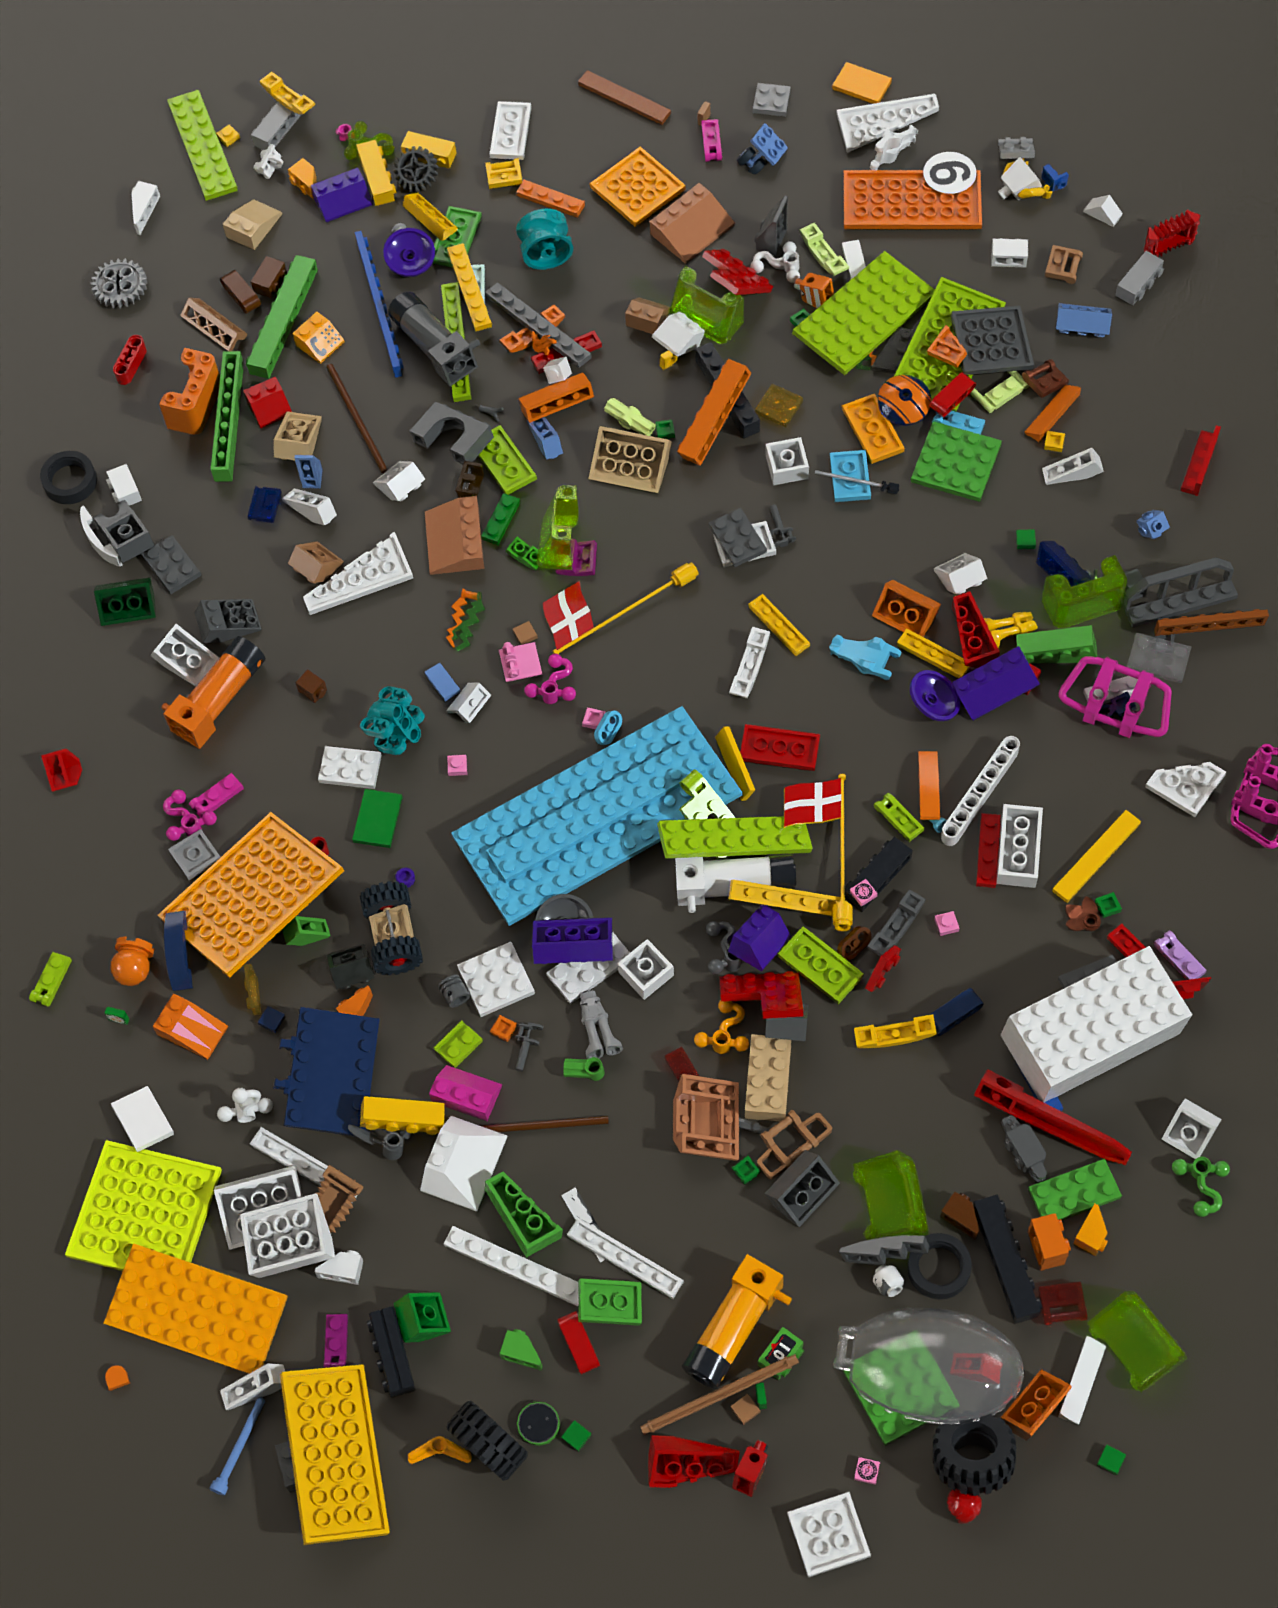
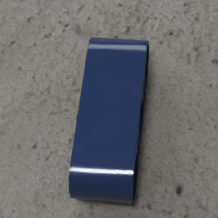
(956, 1011)

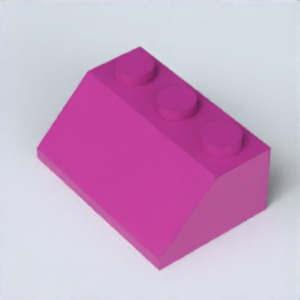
(465, 1092)

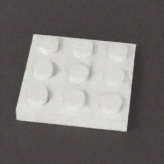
(496, 979)
(828, 1534)

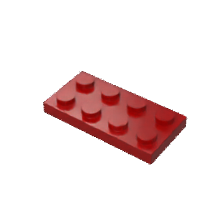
(780, 747)

